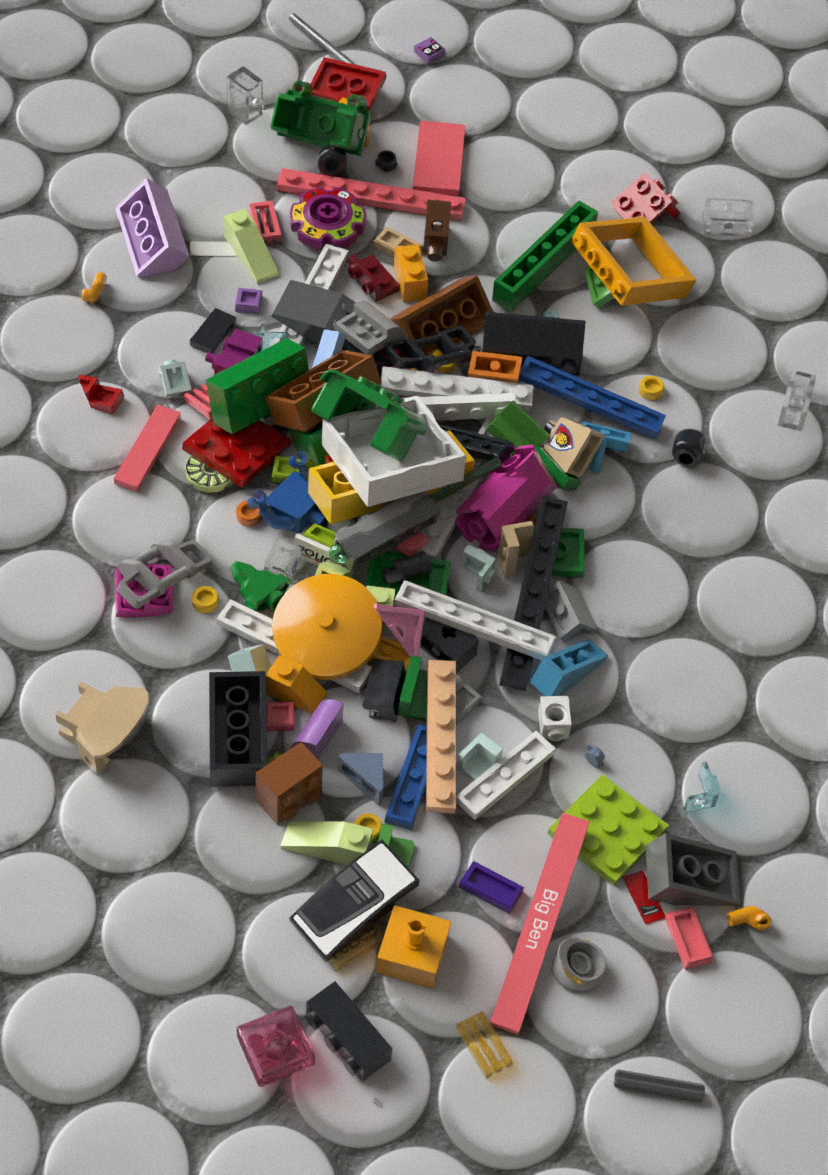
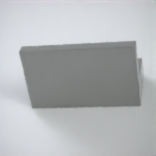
(568, 610)

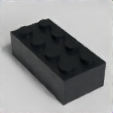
(237, 727)

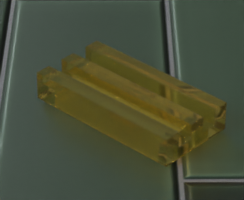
(475, 1052)

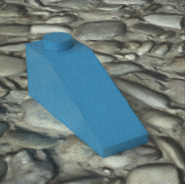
(567, 667)

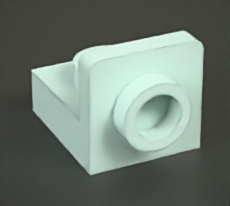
(174, 377)

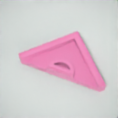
(405, 625)

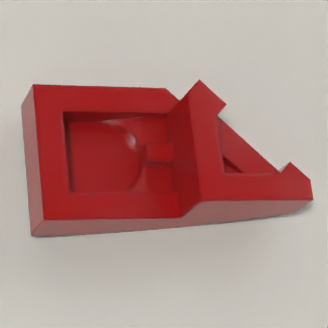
(100, 396)

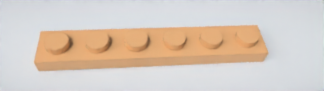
(441, 737)

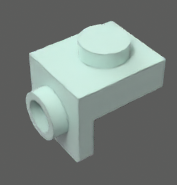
(481, 564)

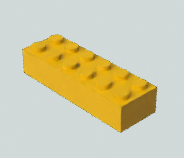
(339, 499)

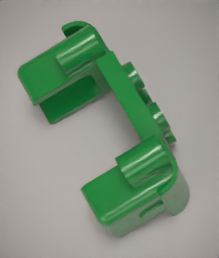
(321, 120)
(344, 394)

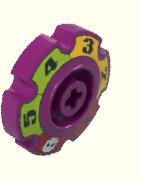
(327, 218)

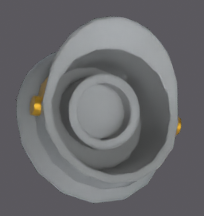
(579, 964)

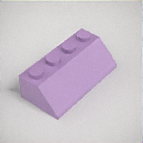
(152, 230)

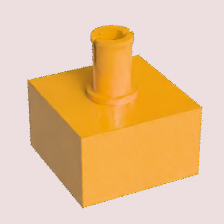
(413, 947)

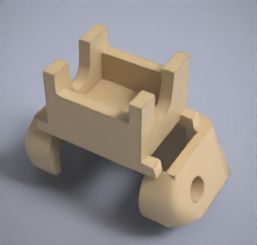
(102, 721)

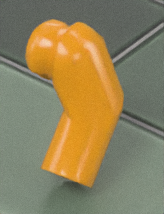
(92, 295)
(750, 915)

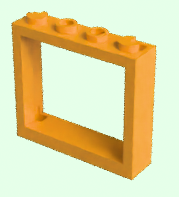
(675, 280)

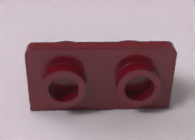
(372, 277)

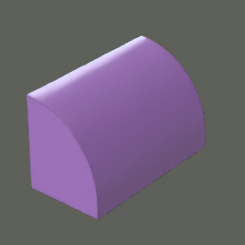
(321, 726)

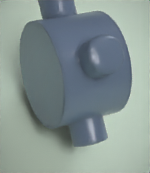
(594, 756)

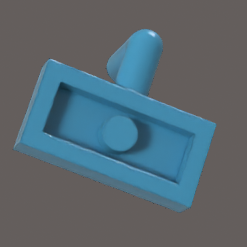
(614, 440)

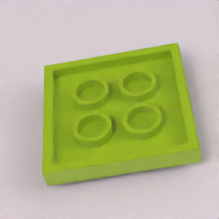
(616, 829)

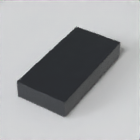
(213, 331)

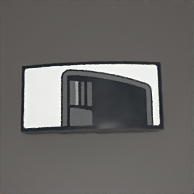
(354, 900)

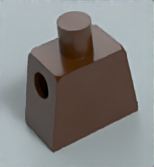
(436, 235)

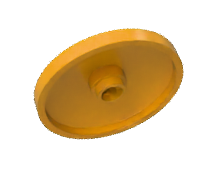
(327, 626)

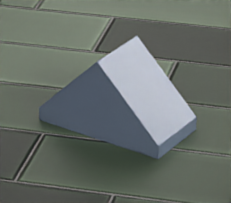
(365, 772)

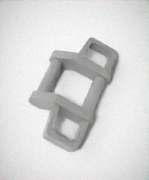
(136, 569)

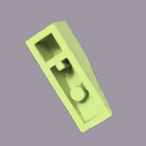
(249, 245)
(328, 840)

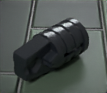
(407, 568)

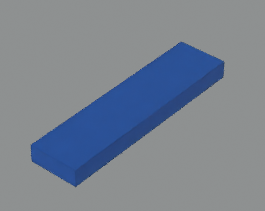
(411, 783)

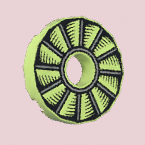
(203, 480)

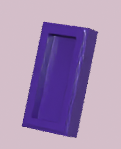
(491, 887)

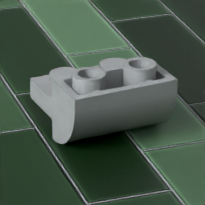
(369, 328)

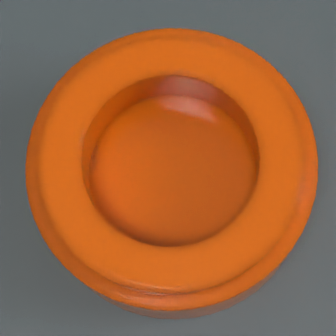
(247, 516)

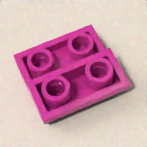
(157, 606)

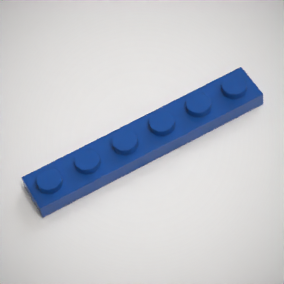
(591, 397)

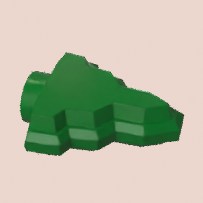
(259, 587)

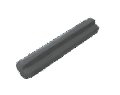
(659, 1085)

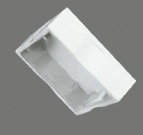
(377, 478)

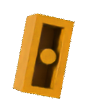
(410, 273)

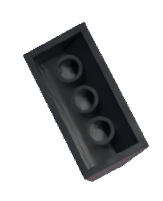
(546, 339)

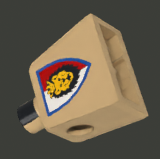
(572, 444)

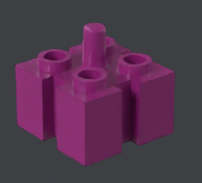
(234, 350)

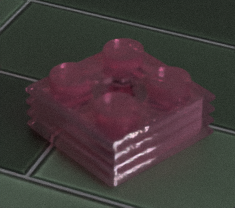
(286, 1031)

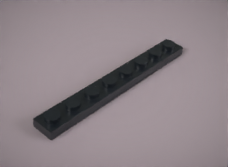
(535, 586)

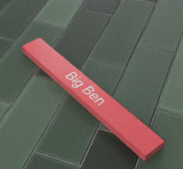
(539, 924)

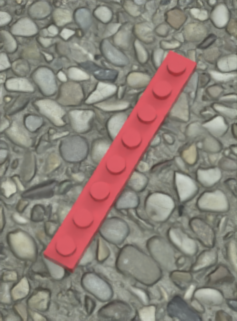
(369, 193)

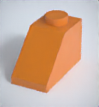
(495, 367)

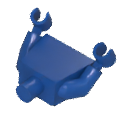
(290, 504)

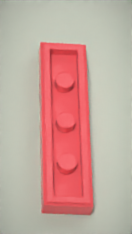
(147, 448)

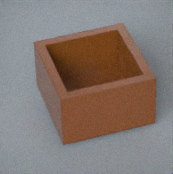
(289, 783)

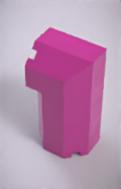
(505, 497)

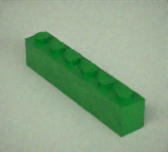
(540, 258)

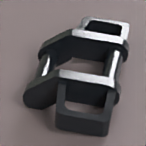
(442, 340)

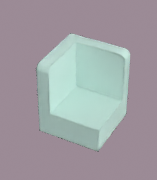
(250, 659)
(479, 756)

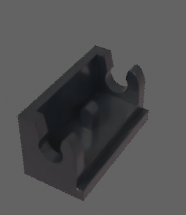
(385, 689)

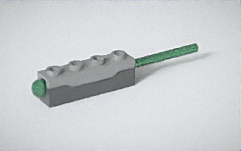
(396, 522)

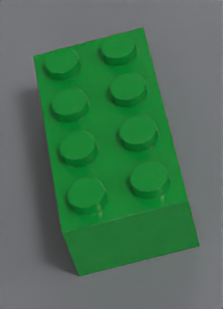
(240, 390)

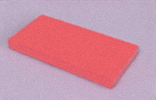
(439, 157)

